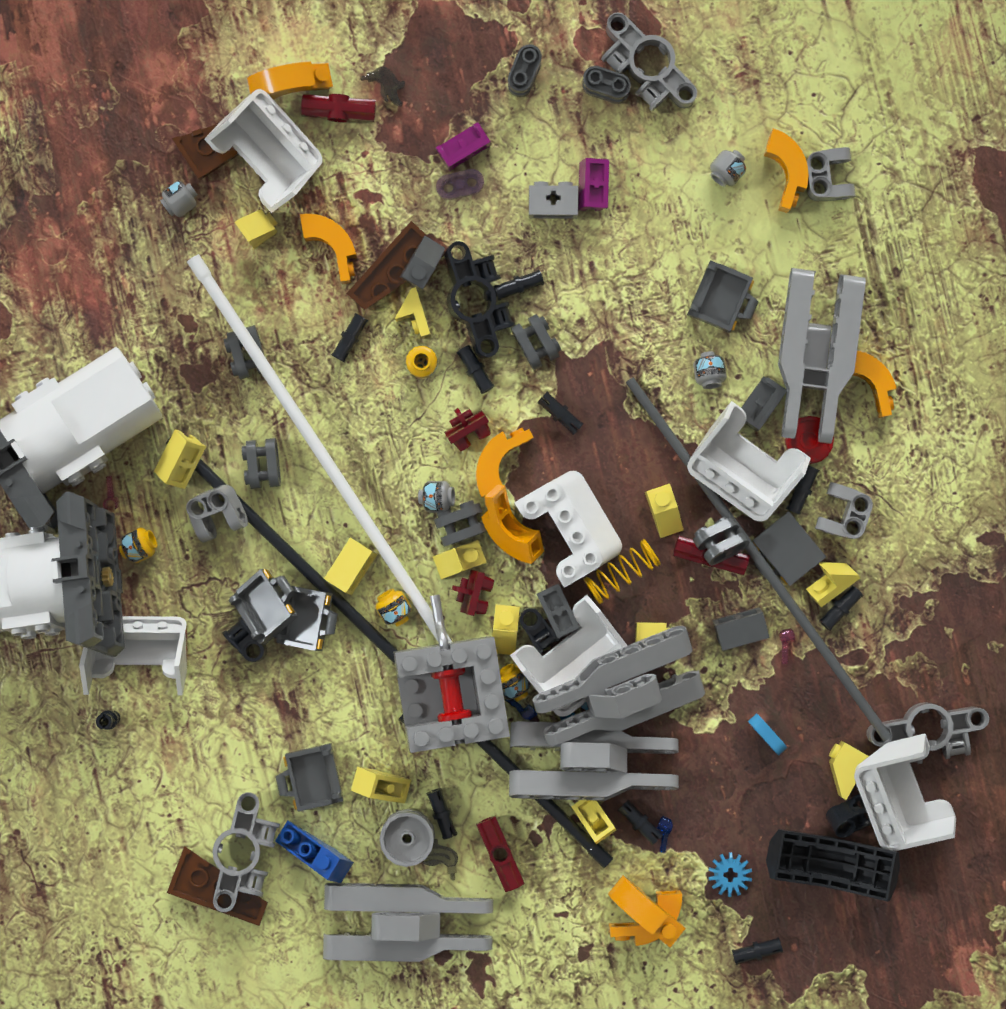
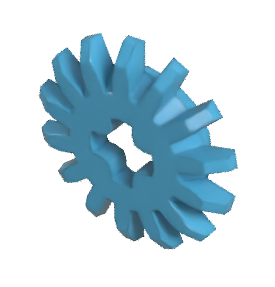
(722, 868)

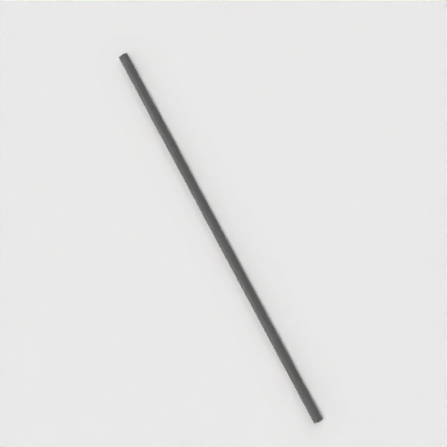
(765, 568)

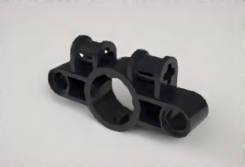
(481, 273)

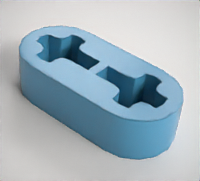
(767, 734)

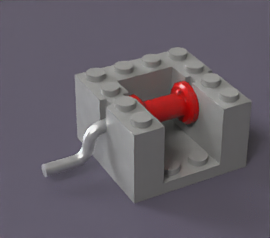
(450, 690)

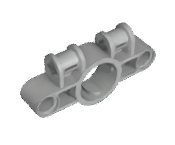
(654, 88)
(955, 726)
(233, 881)

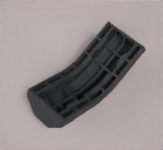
(833, 864)

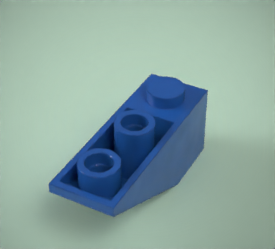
(314, 852)

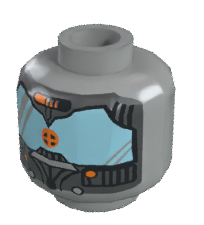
(728, 168)
(179, 198)
(709, 370)
(436, 496)

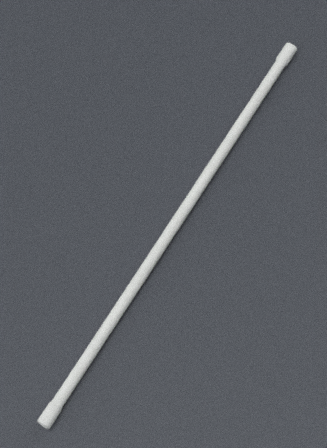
(204, 276)

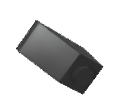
(422, 263)

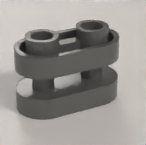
(524, 70)
(606, 84)
(549, 346)
(241, 366)
(254, 475)
(447, 518)
(721, 530)

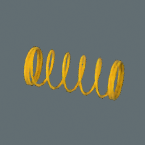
(646, 548)

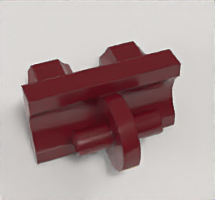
(465, 424)
(470, 590)

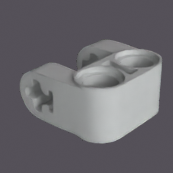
(823, 176)
(850, 513)
(201, 519)

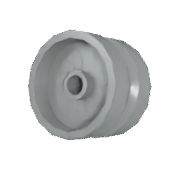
(412, 823)

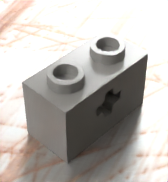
(565, 207)

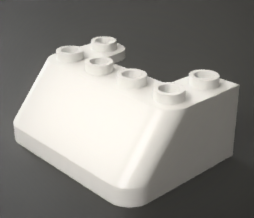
(269, 145)
(742, 470)
(579, 522)
(572, 654)
(895, 799)

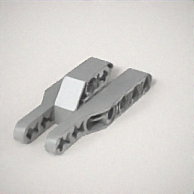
(806, 348)
(628, 702)
(598, 753)
(395, 933)

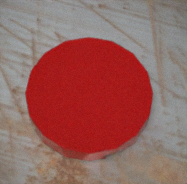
(807, 440)

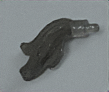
(388, 84)
(444, 855)

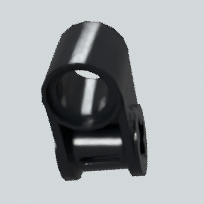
(538, 630)
(243, 640)
(848, 817)

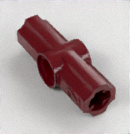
(338, 108)
(687, 550)
(507, 867)

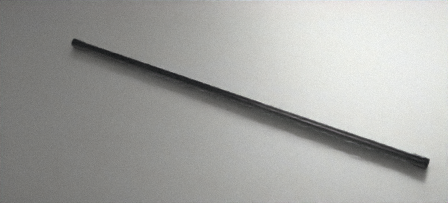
(595, 850)

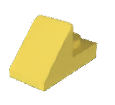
(413, 307)
(459, 559)
(836, 580)
(505, 628)
(594, 819)

